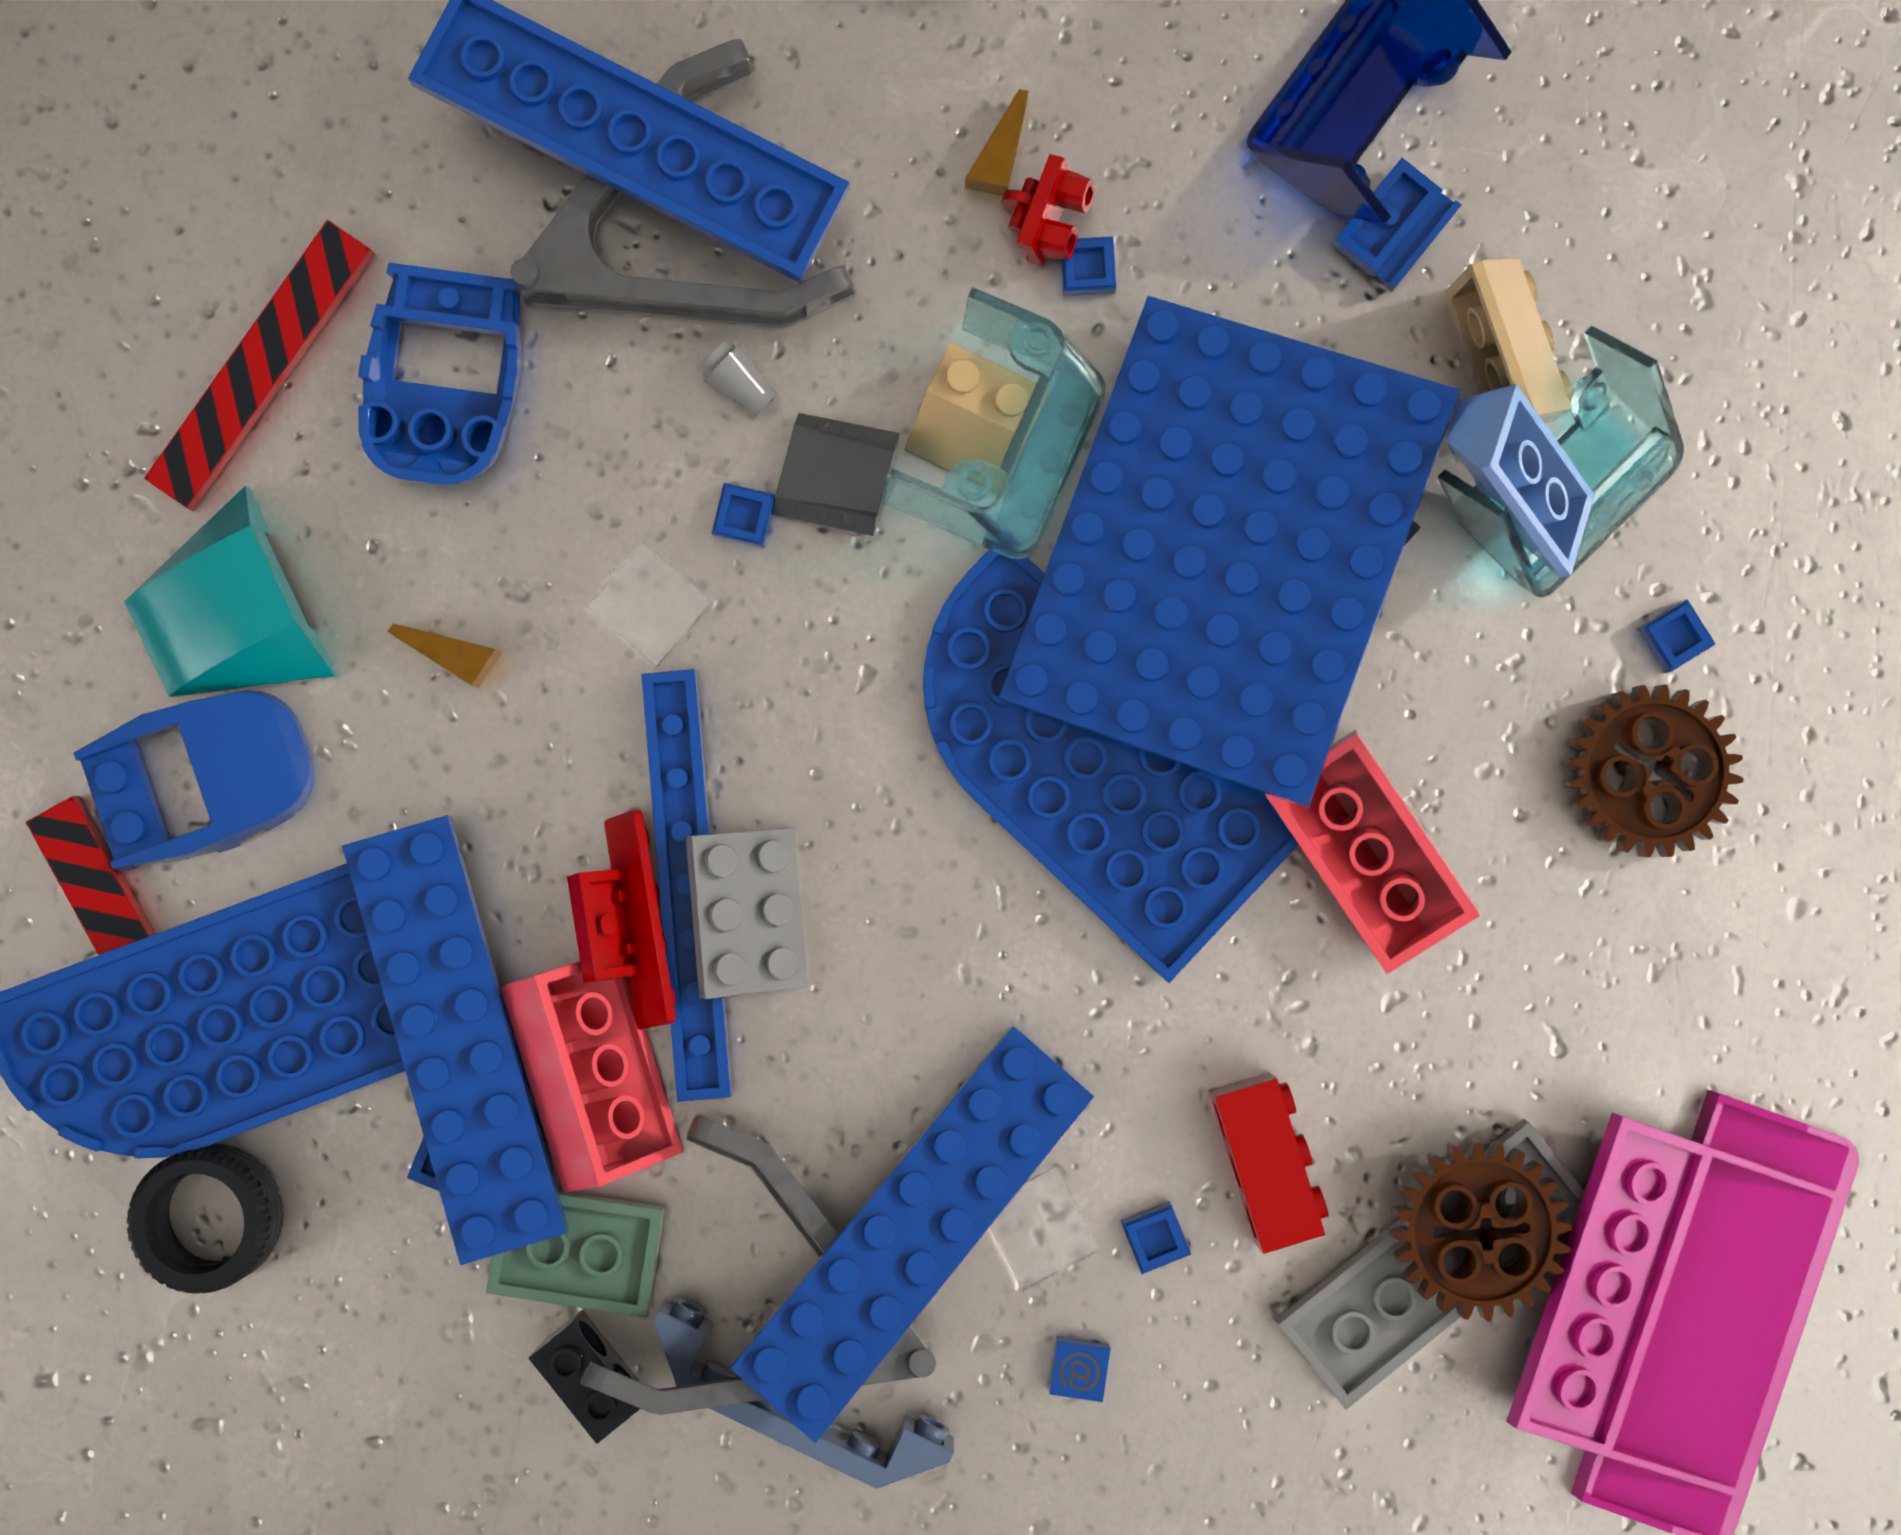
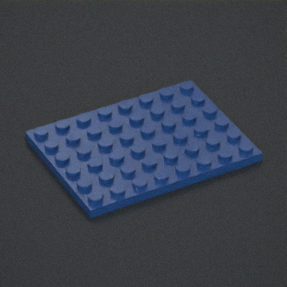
(1229, 548)

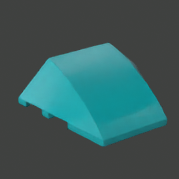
(225, 611)

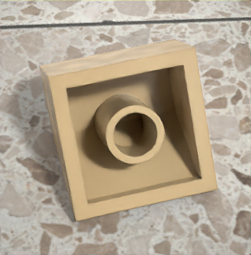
(968, 411)

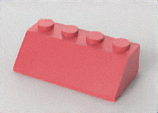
(1377, 857)
(591, 1076)

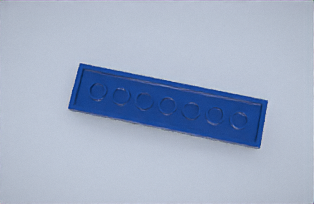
(630, 134)
(455, 1039)
(911, 1234)

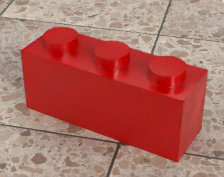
(1269, 1162)

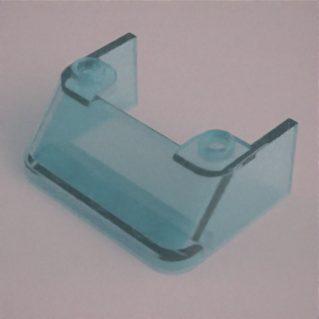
(1620, 444)
(1014, 504)

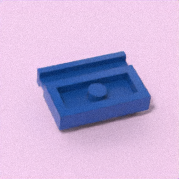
(1418, 216)

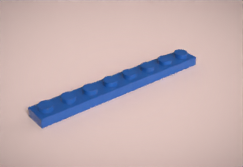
(679, 812)

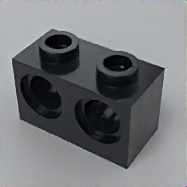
(562, 1364)

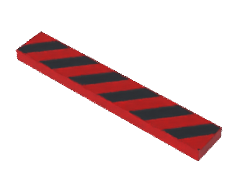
(259, 365)
(86, 876)

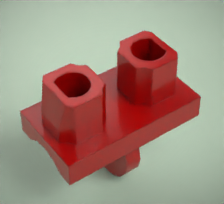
(1041, 206)

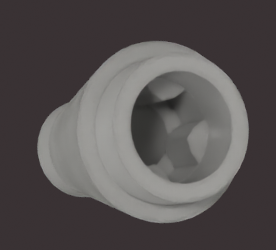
(737, 377)

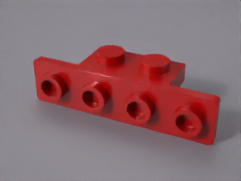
(621, 923)

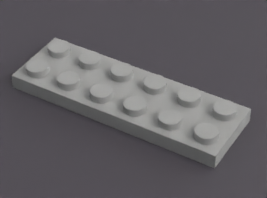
(1372, 1318)

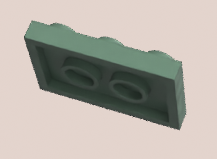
(597, 1265)

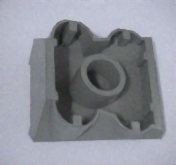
(835, 474)

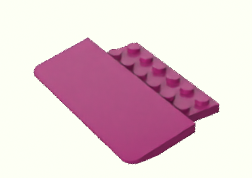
(1684, 1309)

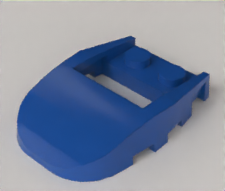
(435, 430)
(245, 760)

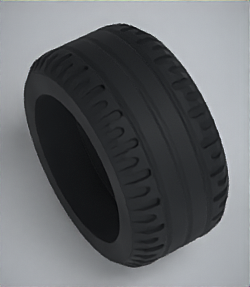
(156, 1242)

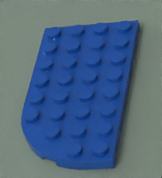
(1128, 832)
(204, 1025)

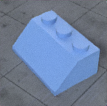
(1523, 470)

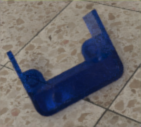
(1354, 85)

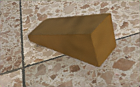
(995, 163)
(461, 658)

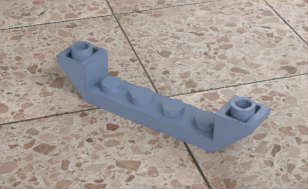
(915, 1449)

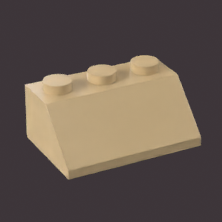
(1506, 335)

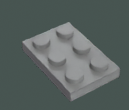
(746, 912)

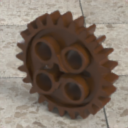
(1677, 731)
(1480, 1277)

